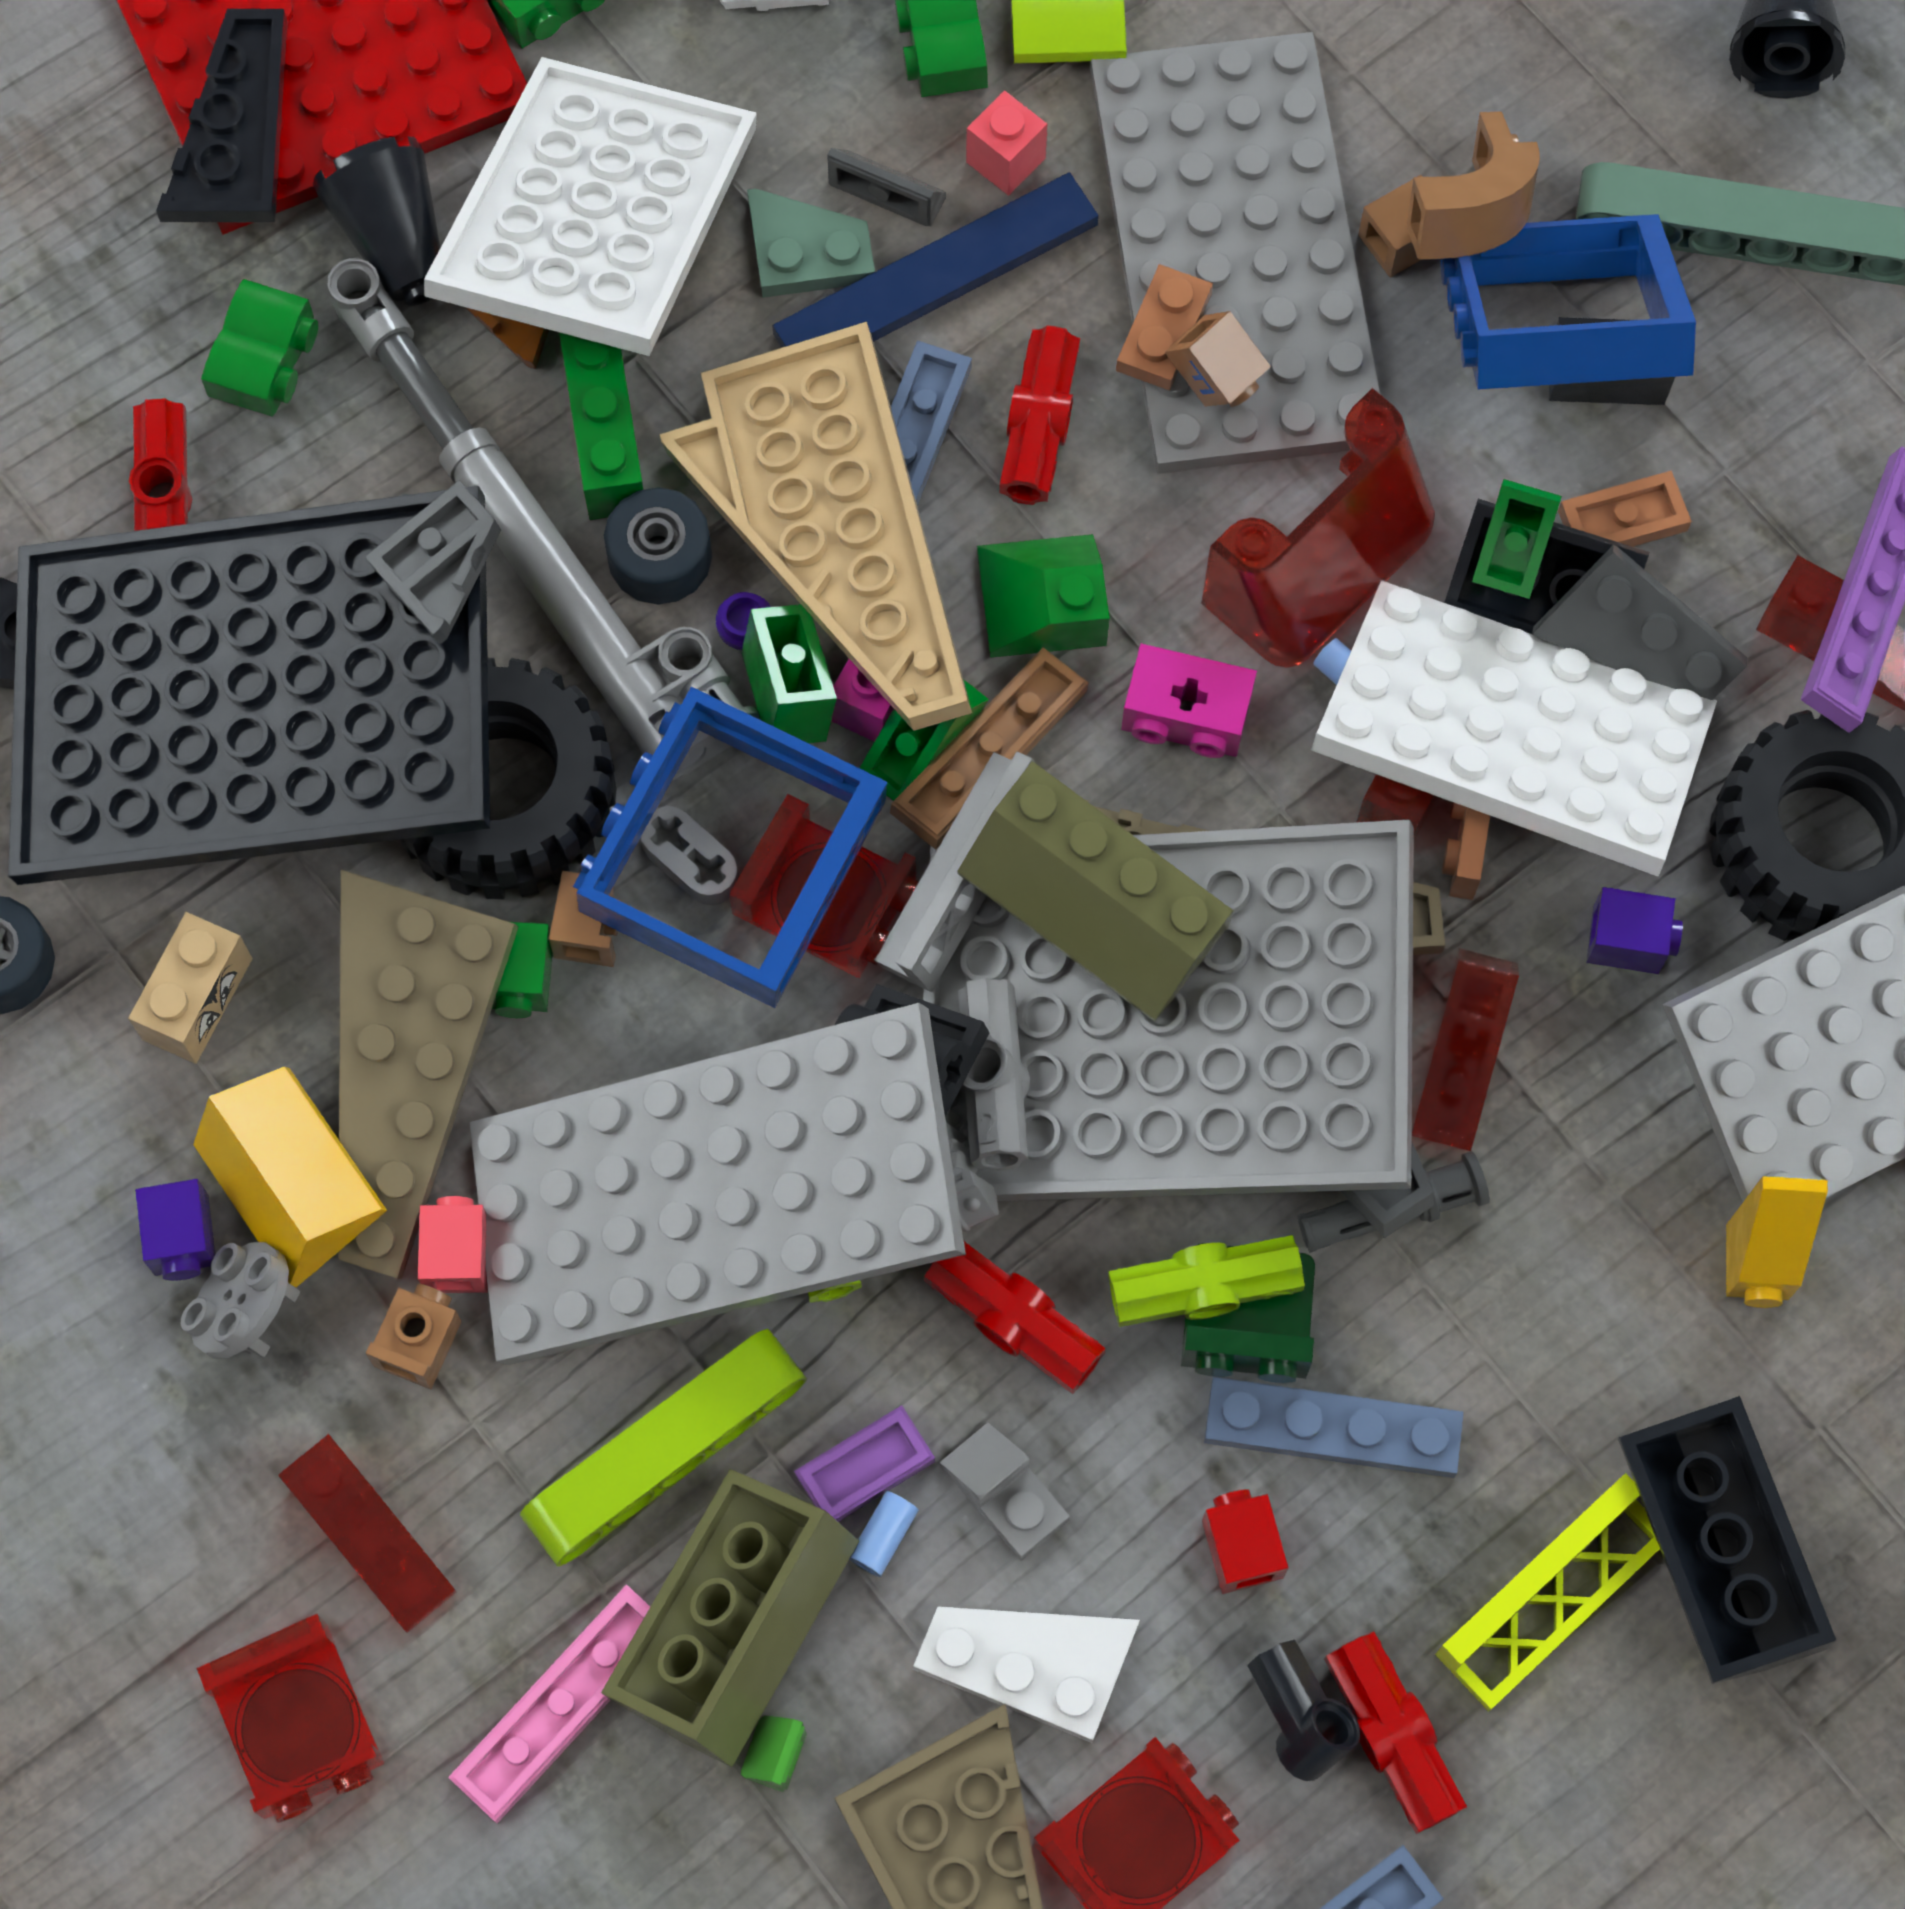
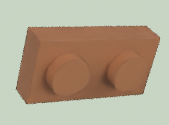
(1167, 312)
(1630, 511)
(1465, 856)

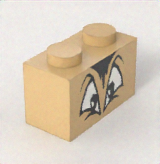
(190, 987)

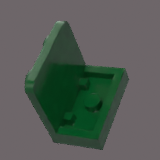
(1257, 1338)

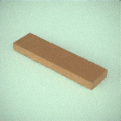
(1007, 725)

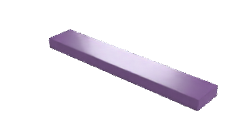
(1865, 609)

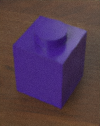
(1633, 931)
(175, 1229)

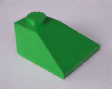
(1043, 595)

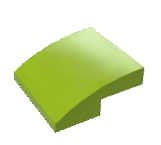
(1068, 30)

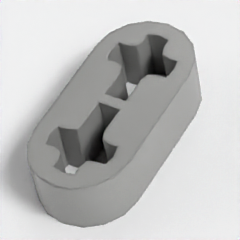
(698, 845)

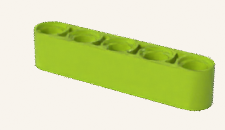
(662, 1447)

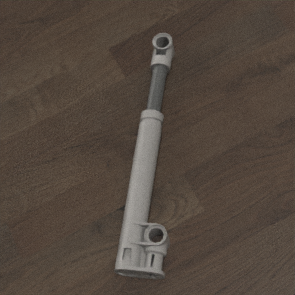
(631, 679)

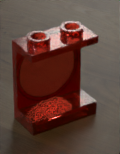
(861, 909)
(293, 1718)
(1139, 1834)

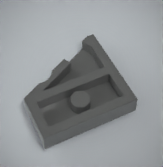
(438, 558)

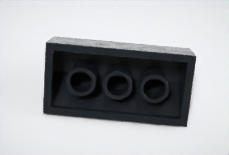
(1727, 1541)

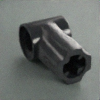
(1313, 1727)

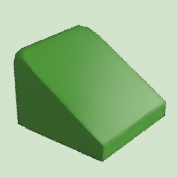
(774, 1752)

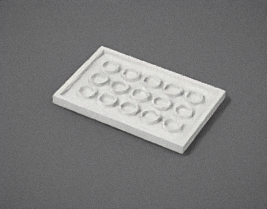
(592, 206)
(1516, 727)

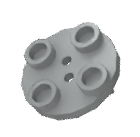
(239, 1300)

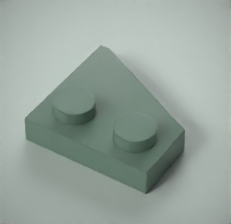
(806, 245)

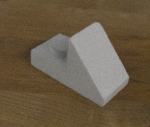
(1005, 1490)

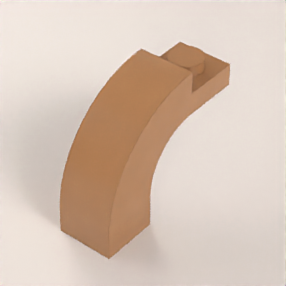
(1477, 208)

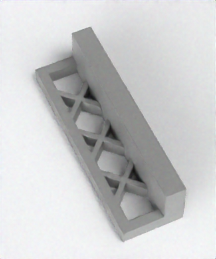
(943, 900)

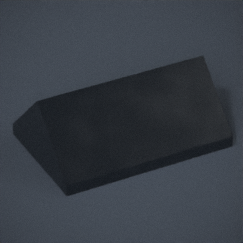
(1564, 562)

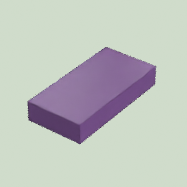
(865, 1465)

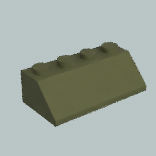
(1094, 891)
(731, 1616)

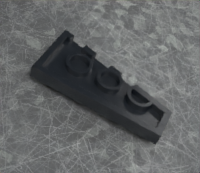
(235, 128)

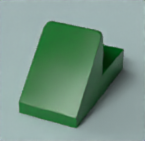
(1516, 538)

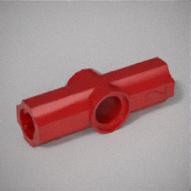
(1039, 415)
(159, 459)
(1016, 1317)
(1395, 1732)

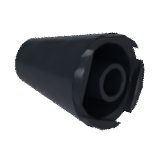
(1787, 46)
(386, 212)

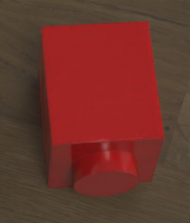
(1244, 1541)

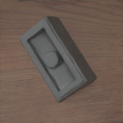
(884, 186)

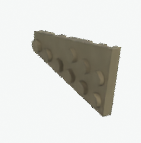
(411, 1023)
(949, 1824)

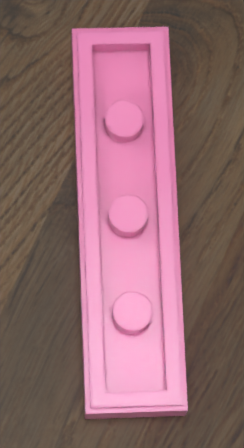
(550, 1711)

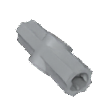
(997, 1105)

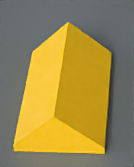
(285, 1170)

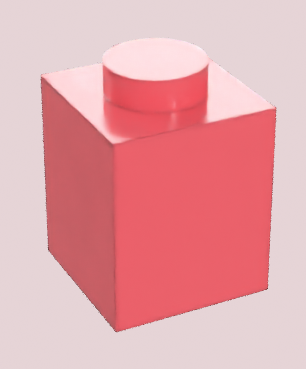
(1006, 142)
(453, 1246)

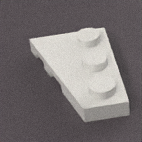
(1033, 1662)

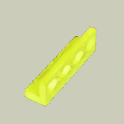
(1534, 1577)

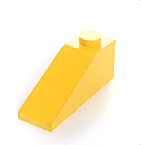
(1772, 1239)

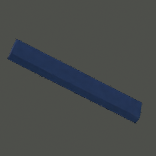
(949, 265)

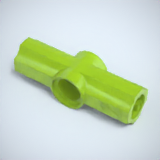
(1206, 1281)

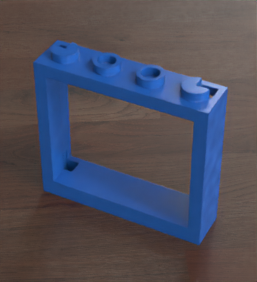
(1575, 351)
(652, 778)

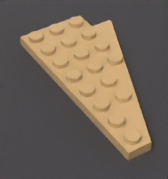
(822, 494)

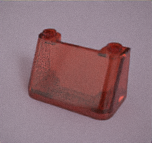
(1302, 587)

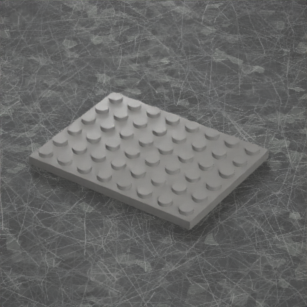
(1269, 1062)

